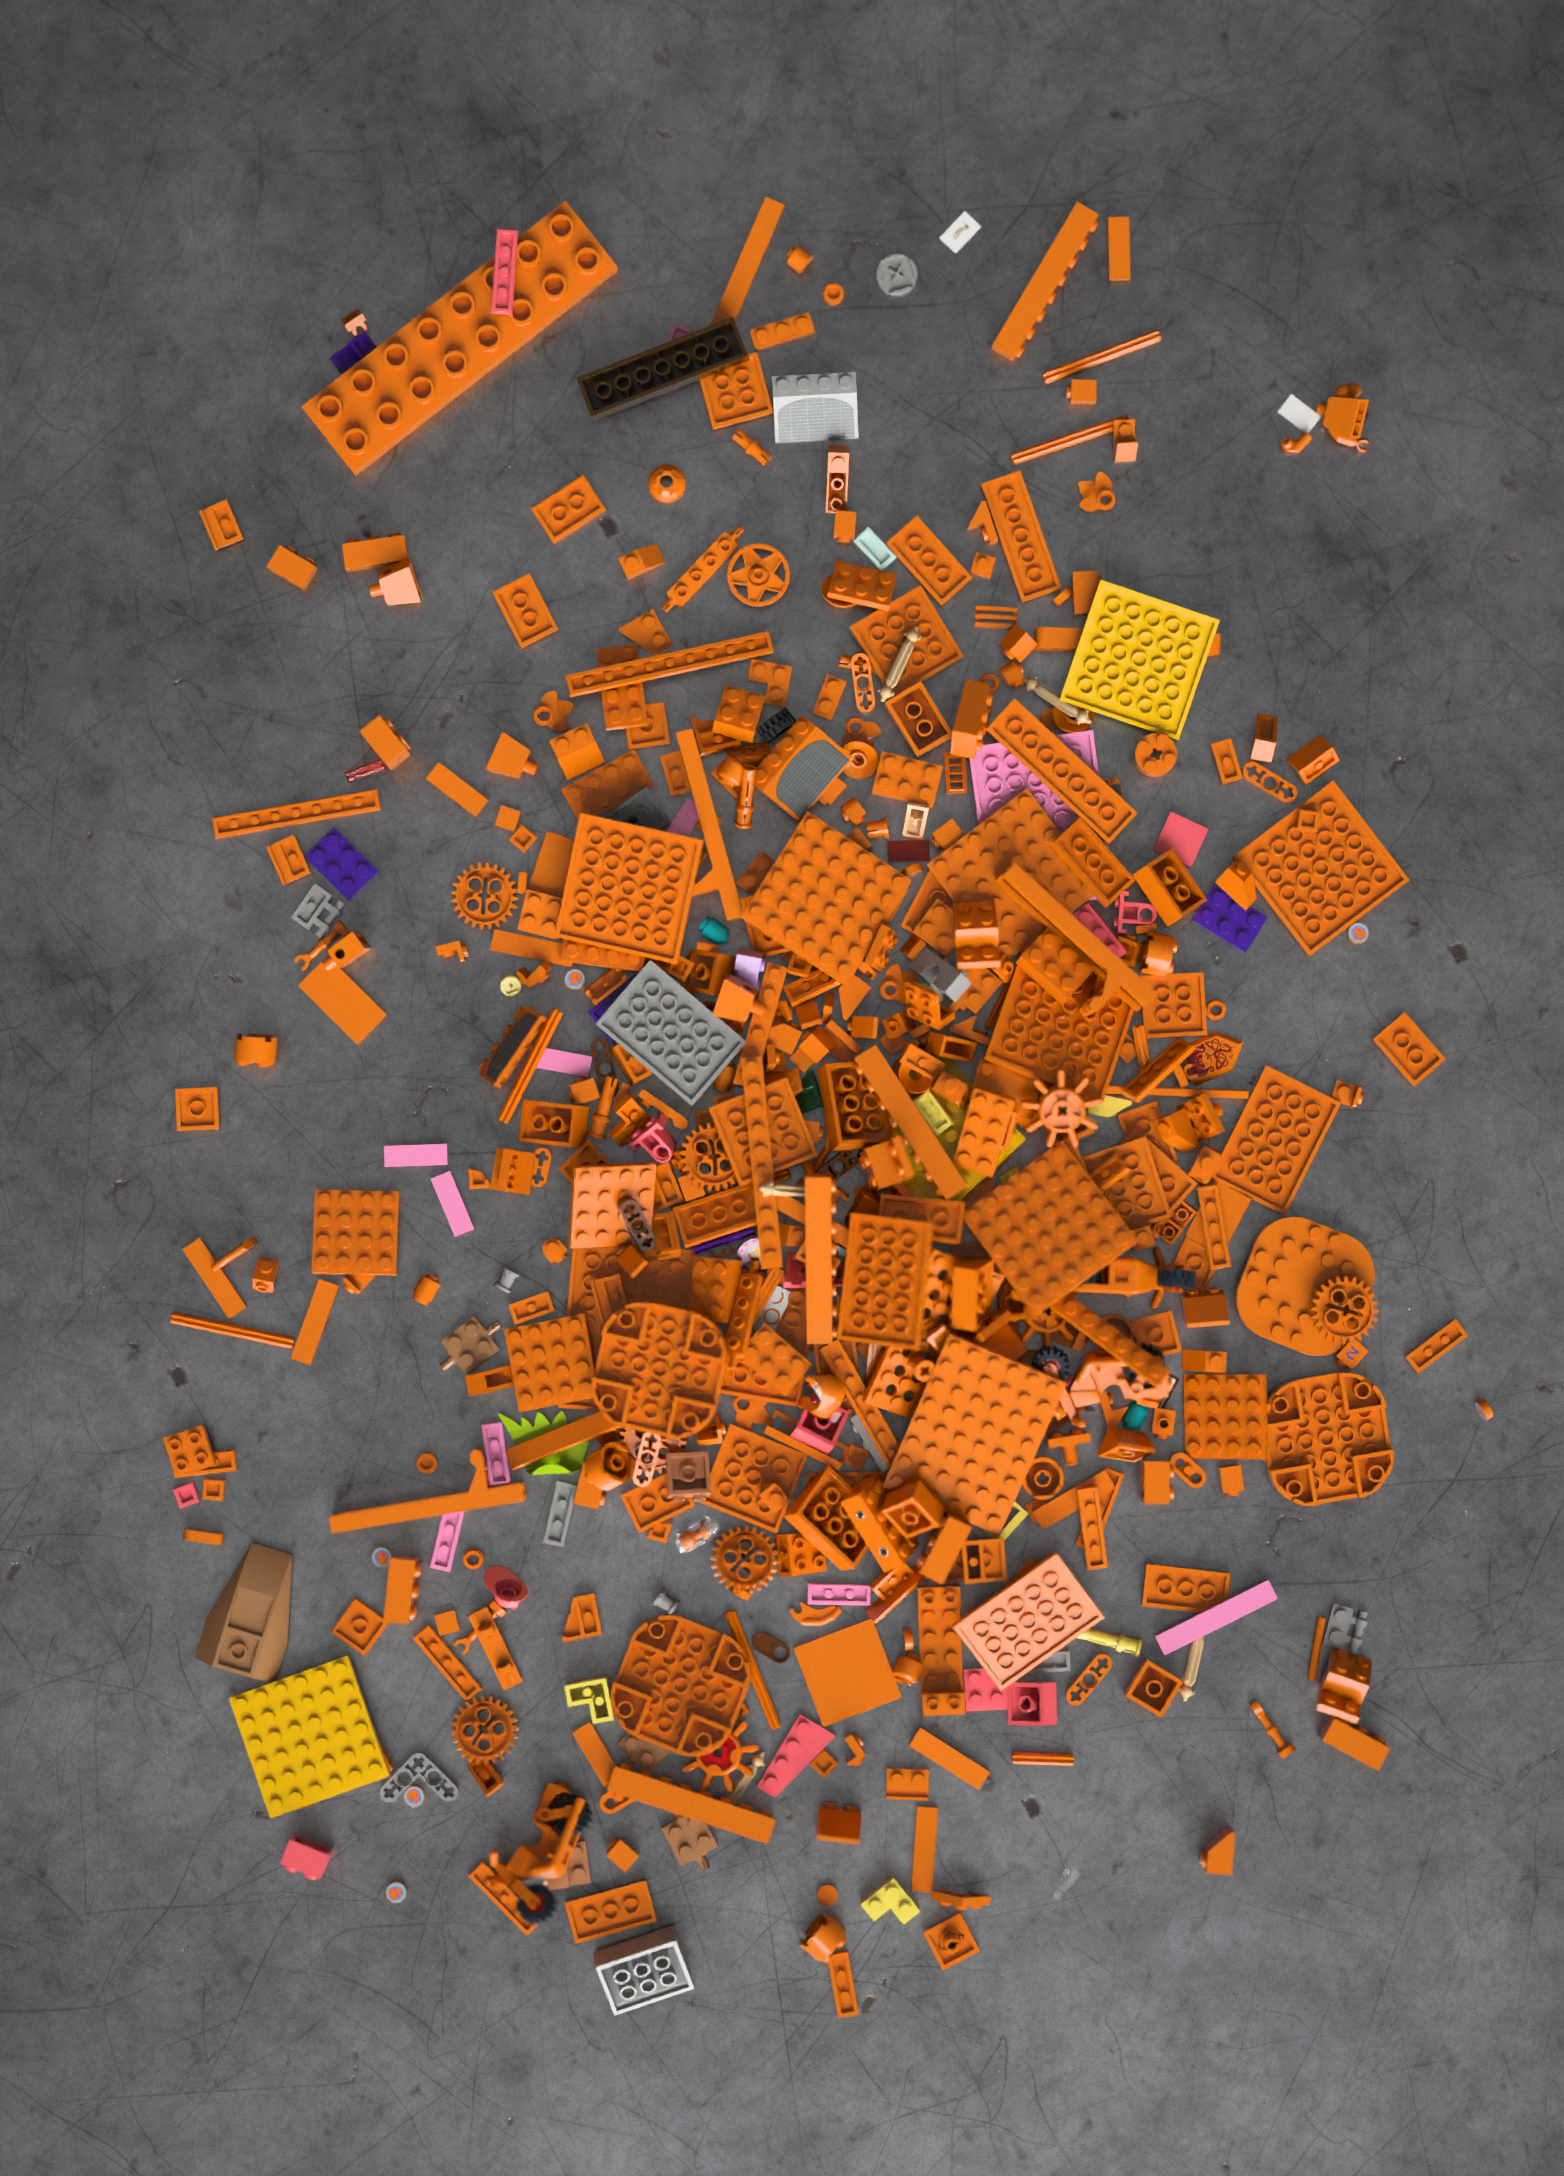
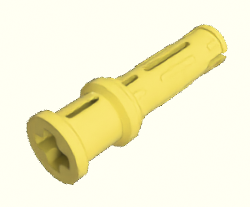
(1119, 1642)

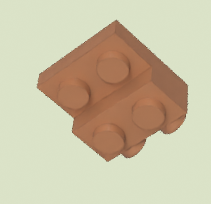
(688, 1476)
(576, 1872)

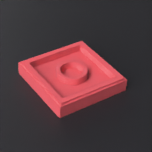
(1182, 836)

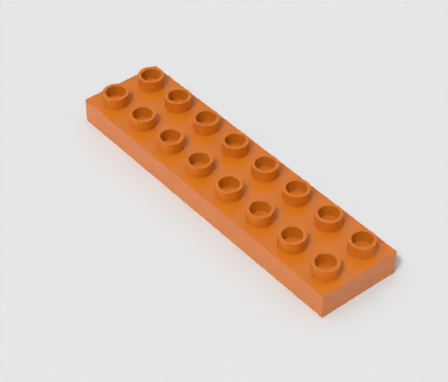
(458, 341)

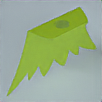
(565, 1461)

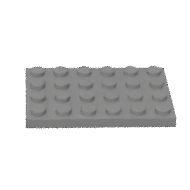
(671, 1032)

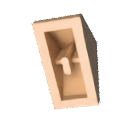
(915, 820)

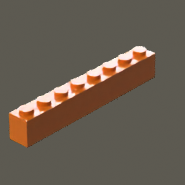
(1045, 281)
(910, 1123)
(819, 1254)
(691, 1804)

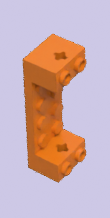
(940, 1650)

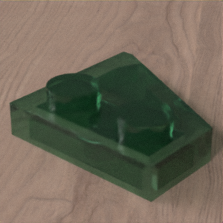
(810, 1096)

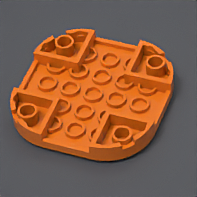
(1285, 1271)
(659, 1369)
(1327, 1438)
(680, 1686)

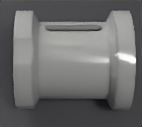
(506, 1280)
(665, 1602)

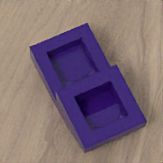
(353, 352)

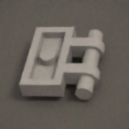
(311, 908)
(1338, 1625)

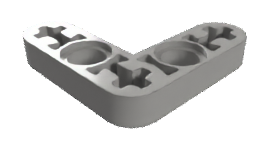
(423, 1773)

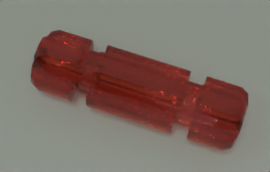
(365, 770)

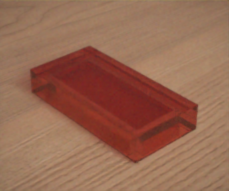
(908, 851)

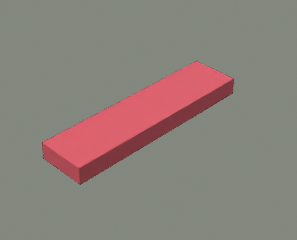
(504, 271)

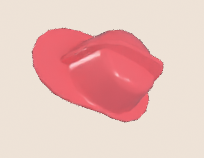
(505, 1586)

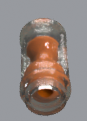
(688, 1540)

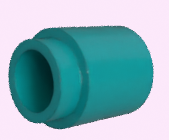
(714, 930)
(1134, 1416)

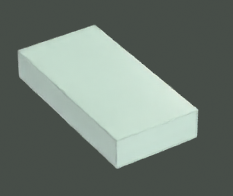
(874, 549)

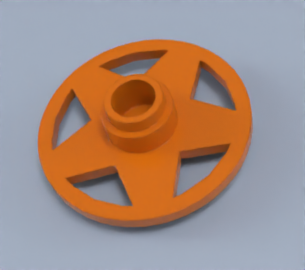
(758, 575)

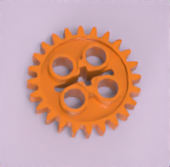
(465, 894)
(693, 1159)
(1349, 1292)
(632, 1439)
(731, 1546)
(498, 1743)

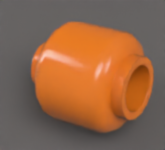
(731, 771)
(907, 1669)

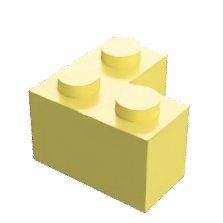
(591, 1691)
(890, 1895)

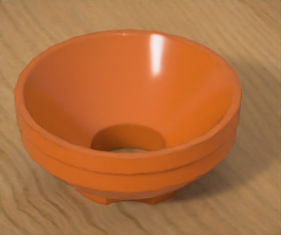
(666, 494)
(914, 1086)

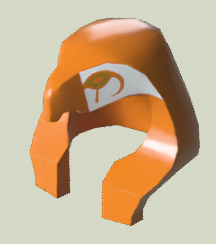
(831, 1395)

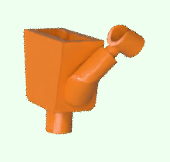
(1345, 415)

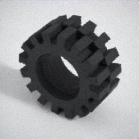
(776, 725)

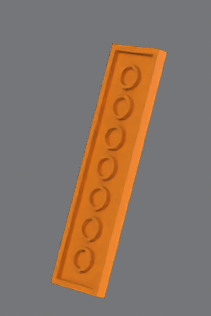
(1061, 771)

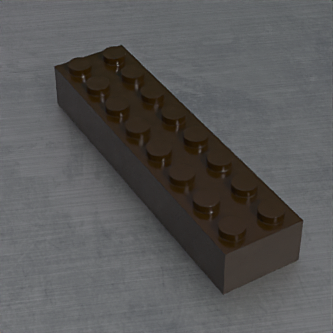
(663, 368)

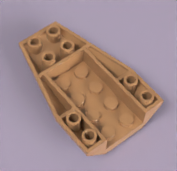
(251, 1617)

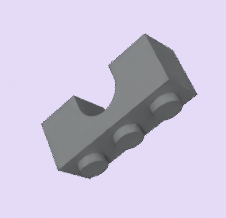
(948, 980)

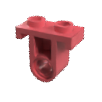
(1129, 913)
(654, 1137)

